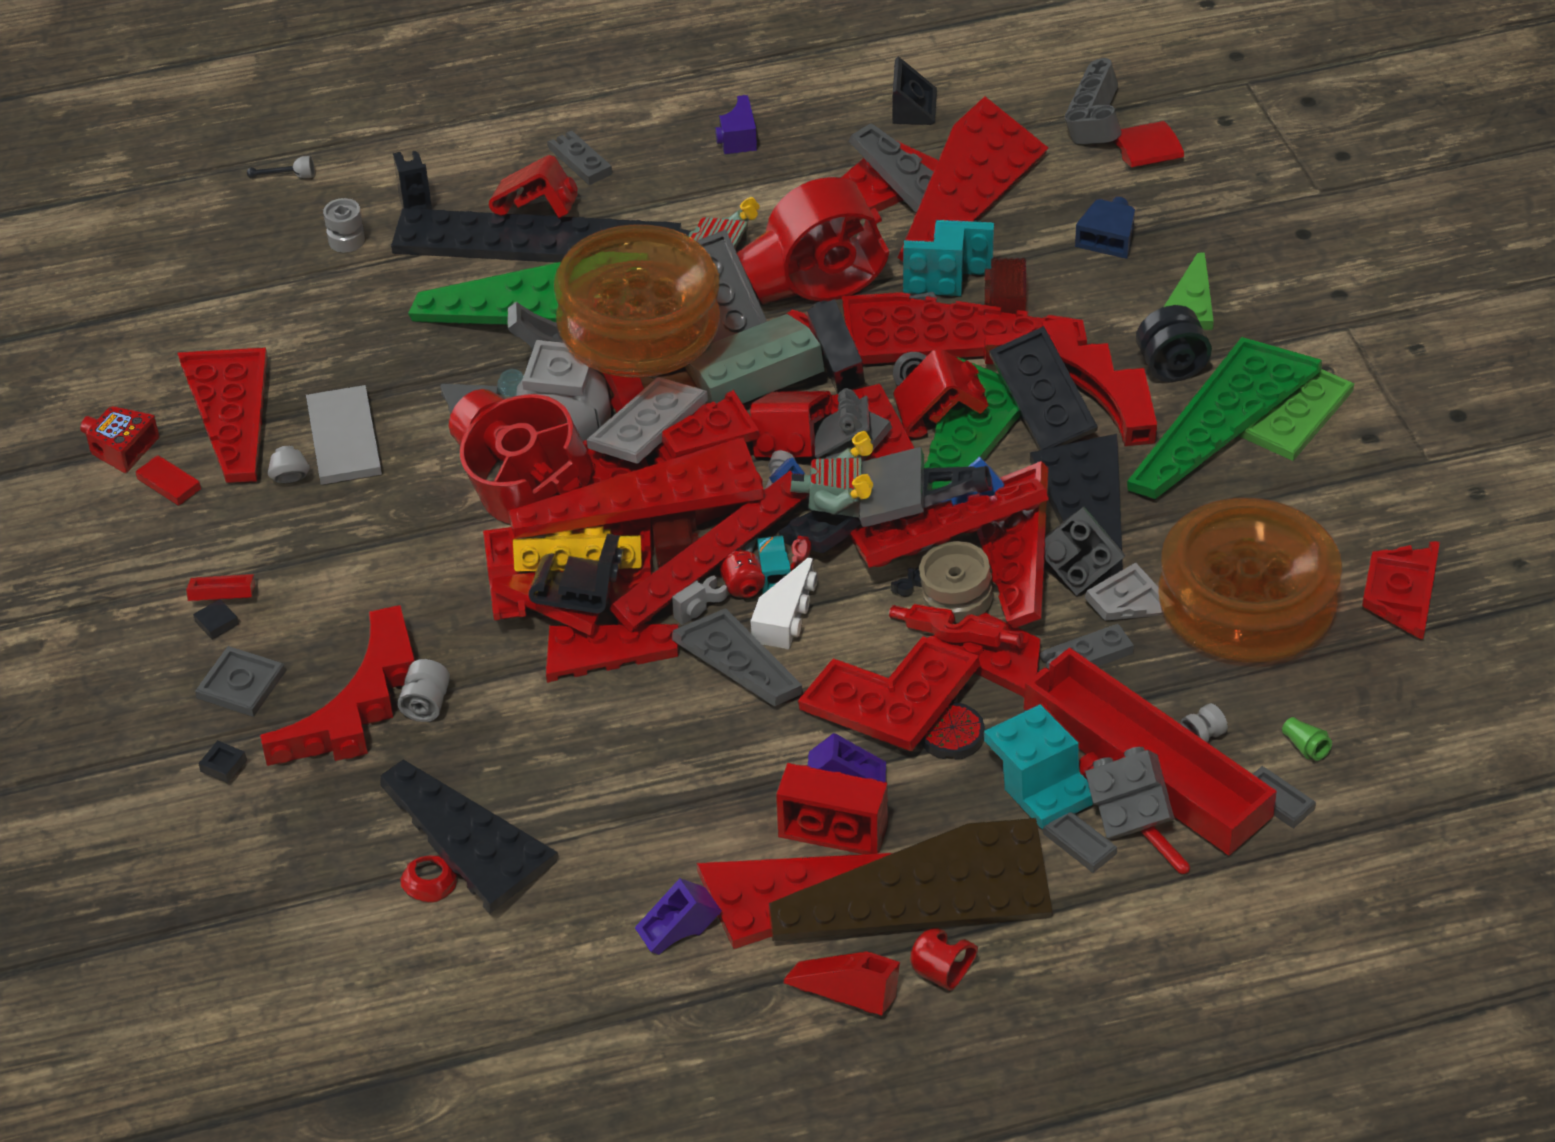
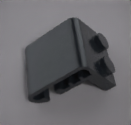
(583, 583)

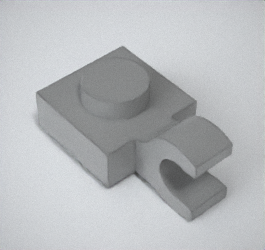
(693, 599)

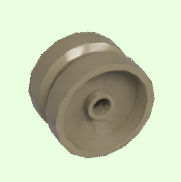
(956, 579)

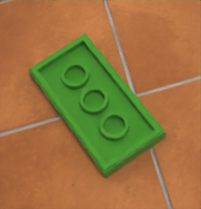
(1300, 416)

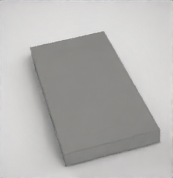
(640, 423)
(343, 434)

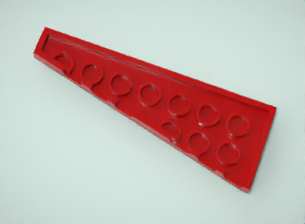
(682, 484)

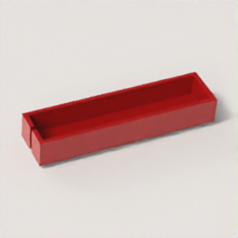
(1108, 718)

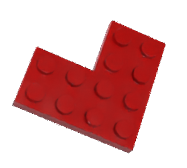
(893, 707)

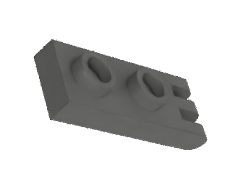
(580, 157)
(1097, 647)

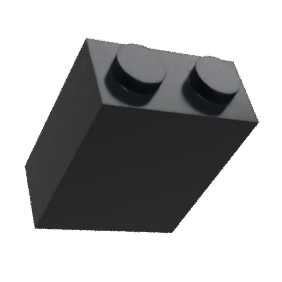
(837, 345)

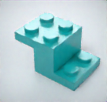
(940, 264)
(1040, 765)

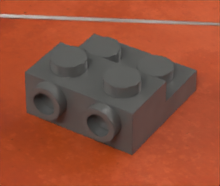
(1130, 792)

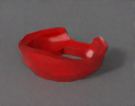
(432, 889)

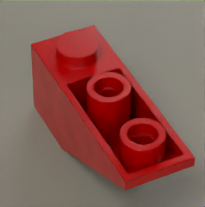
(852, 979)

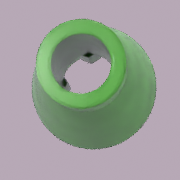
(1309, 740)

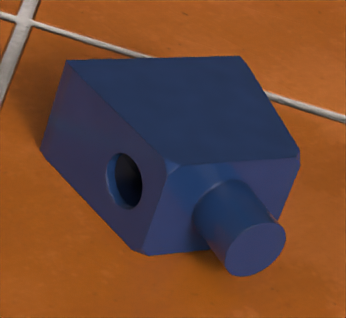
(1107, 227)

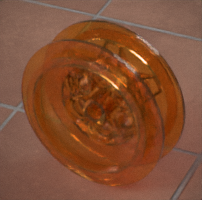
(1249, 579)

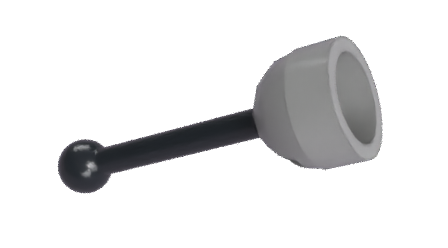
(302, 167)

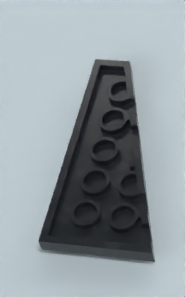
(1089, 478)
(472, 840)

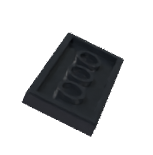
(1043, 390)

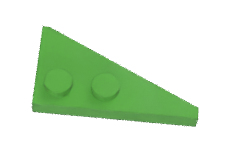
(1194, 292)

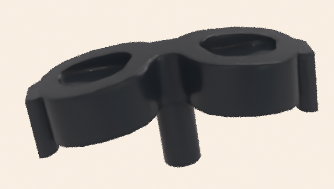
(905, 586)

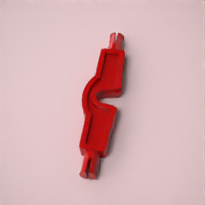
(941, 624)

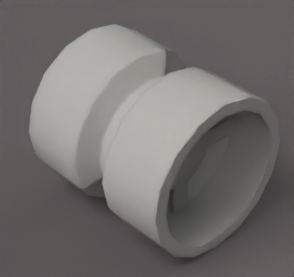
(344, 225)
(424, 690)

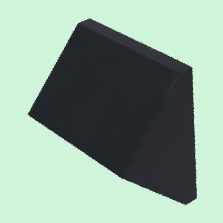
(912, 96)

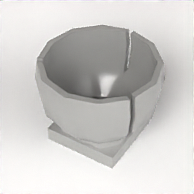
(560, 375)

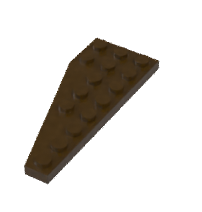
(949, 880)

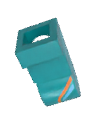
(772, 558)

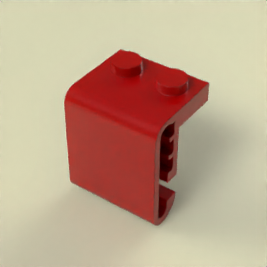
(536, 179)
(935, 389)
(788, 421)

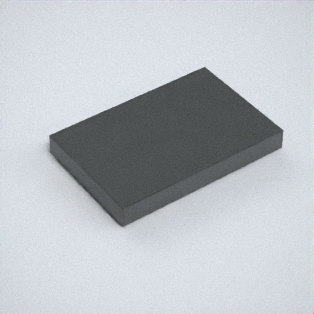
(896, 487)

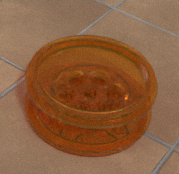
(637, 300)

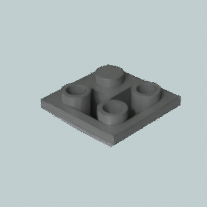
(1080, 550)

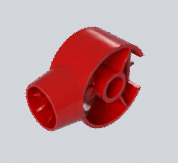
(813, 247)
(532, 440)

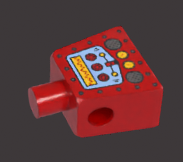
(120, 436)

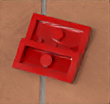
(1149, 144)

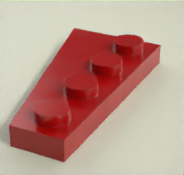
(608, 647)

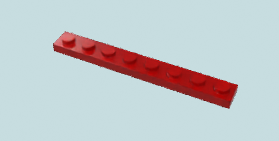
(706, 553)

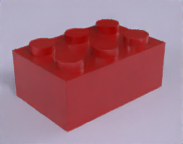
(832, 809)

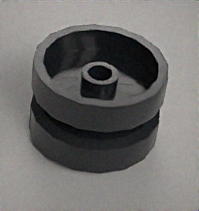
(1173, 343)

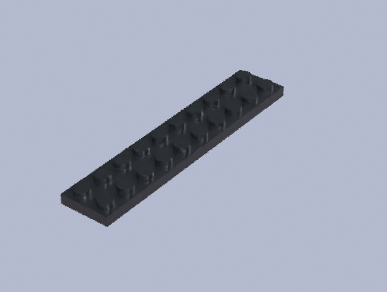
(497, 236)

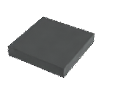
(240, 681)

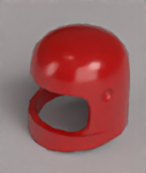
(935, 958)

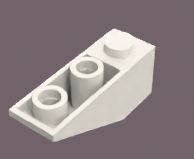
(780, 608)

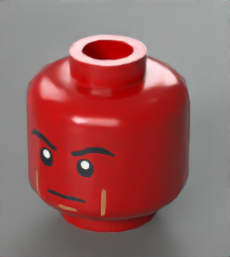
(742, 574)

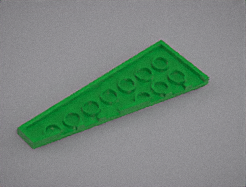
(1233, 398)

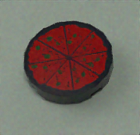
(955, 733)

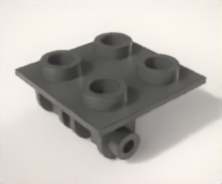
(842, 425)

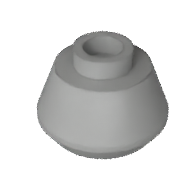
(287, 465)

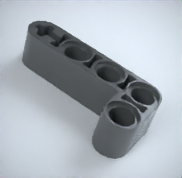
(1090, 114)

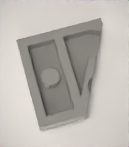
(1125, 595)

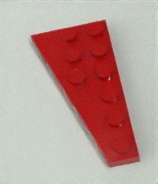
(941, 521)

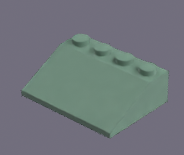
(758, 360)

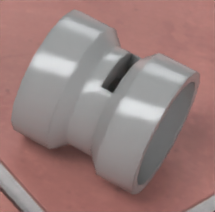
(1207, 723)

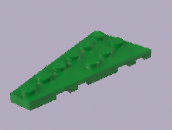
(967, 434)

